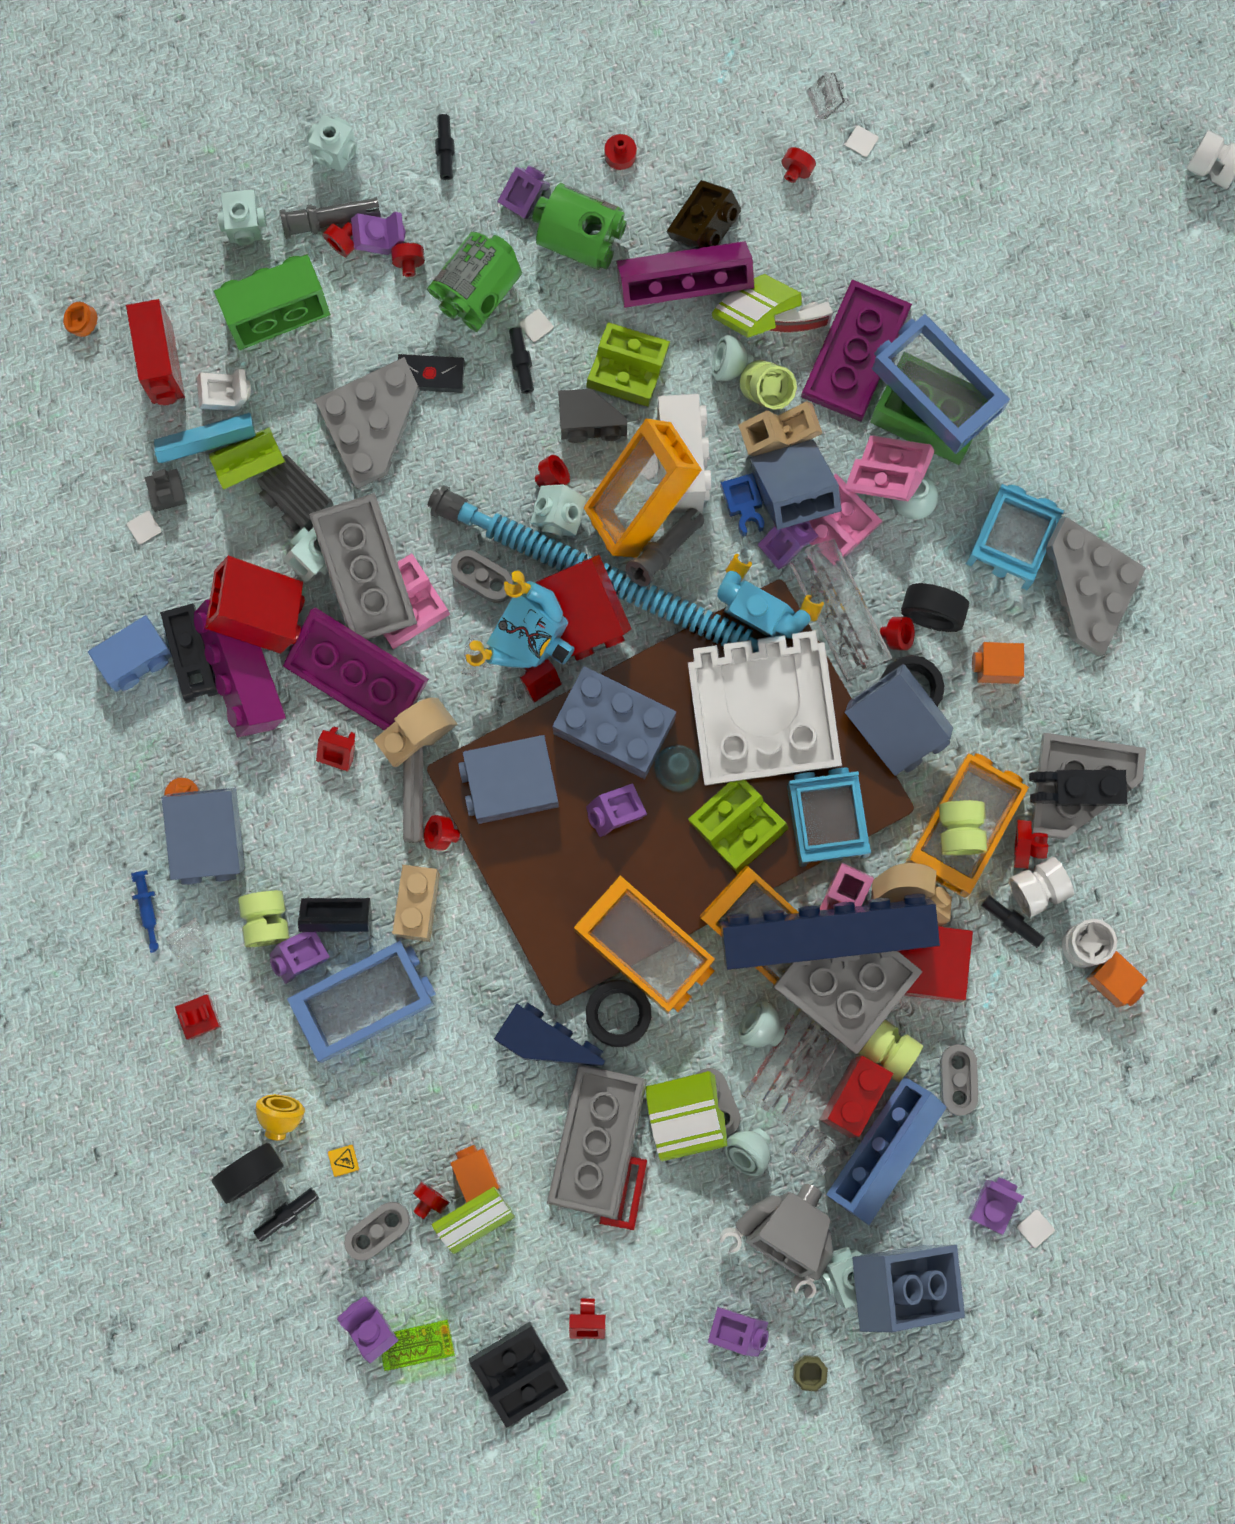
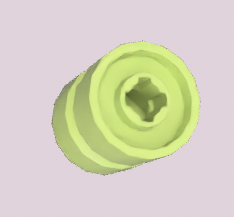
(768, 384)
(963, 829)
(263, 918)
(892, 1050)

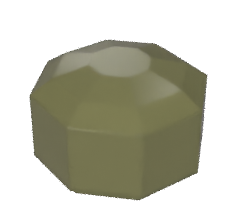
(810, 1373)

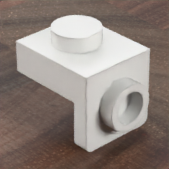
(223, 390)

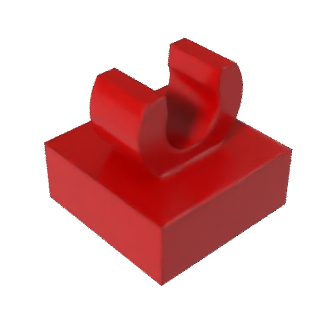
(540, 680)
(336, 749)
(1028, 844)
(197, 1017)
(587, 1323)

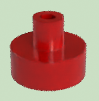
(620, 151)
(798, 164)
(340, 238)
(408, 257)
(552, 472)
(899, 633)
(440, 833)
(429, 1200)

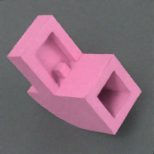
(847, 886)

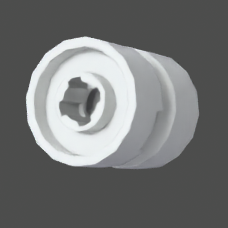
(1205, 161)
(1044, 885)
(1089, 943)

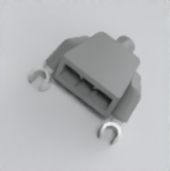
(789, 1233)

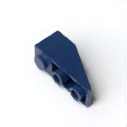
(538, 1041)

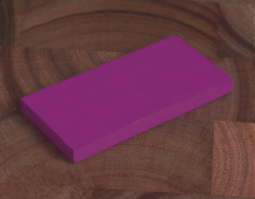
(843, 370)
(353, 670)

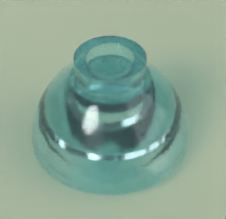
(677, 768)

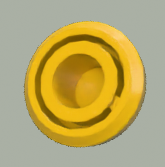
(279, 1115)

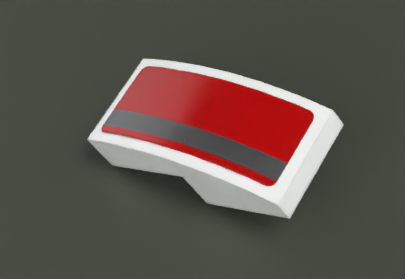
(808, 318)

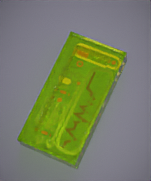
(419, 1345)

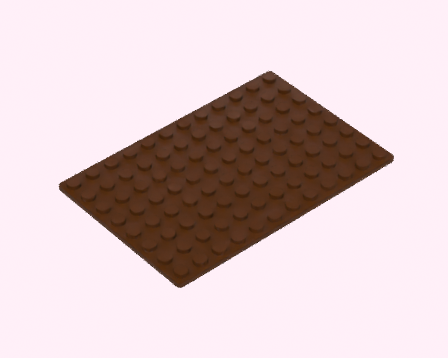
(555, 865)

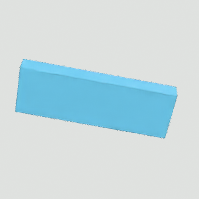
(204, 438)

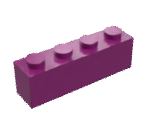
(685, 274)
(241, 680)

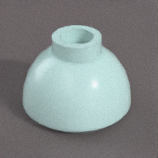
(729, 359)
(921, 503)
(761, 1026)
(749, 1151)

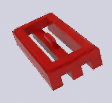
(635, 1201)

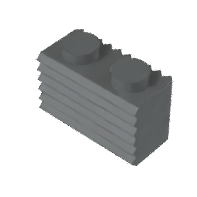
(293, 493)

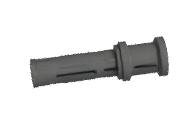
(313, 219)
(657, 554)

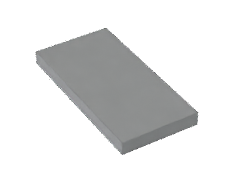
(363, 567)
(597, 1141)

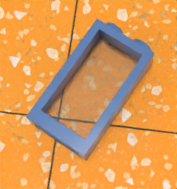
(939, 382)
(362, 1001)

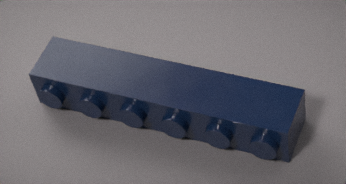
(829, 933)

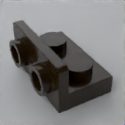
(705, 216)

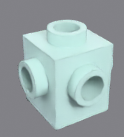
(332, 142)
(242, 217)
(558, 511)
(306, 555)
(840, 1277)

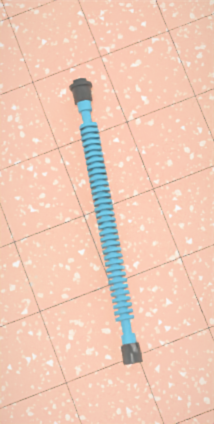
(455, 508)

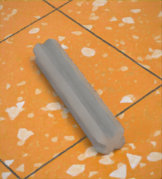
(413, 798)

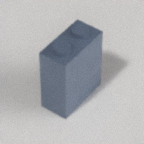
(796, 484)
(900, 721)
(509, 779)
(203, 835)

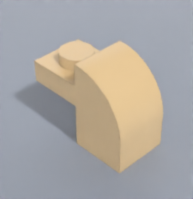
(772, 431)
(413, 728)
(913, 879)

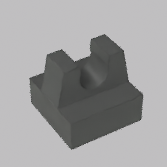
(165, 489)

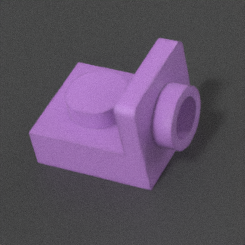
(523, 190)
(377, 233)
(787, 542)
(615, 809)
(297, 955)
(996, 1205)
(368, 1328)
(738, 1332)

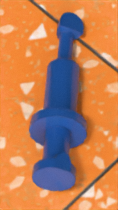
(145, 907)

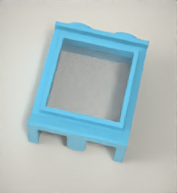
(1016, 534)
(828, 816)

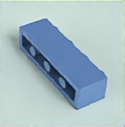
(886, 1150)

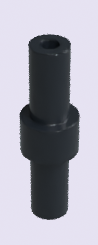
(444, 147)
(521, 360)
(1013, 921)
(286, 1214)

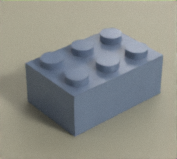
(614, 722)
(908, 1288)

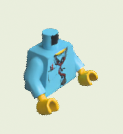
(760, 608)
(526, 630)

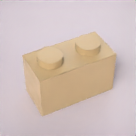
(416, 903)

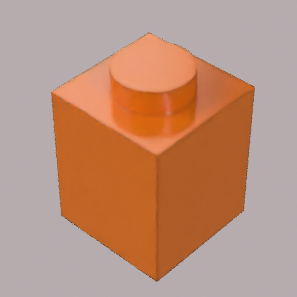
(999, 663)
(1118, 981)
(474, 1172)

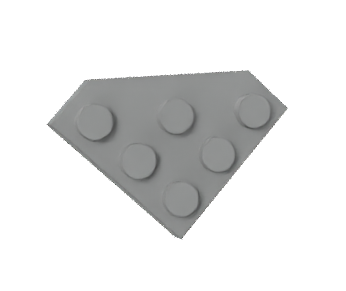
(370, 419)
(1091, 583)
(1075, 753)
(849, 993)

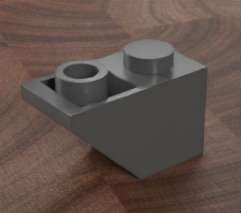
(589, 416)

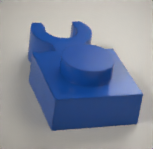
(743, 498)

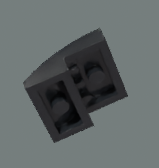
(518, 1374)

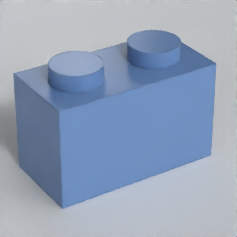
(131, 654)

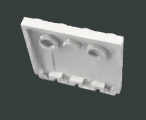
(764, 709)

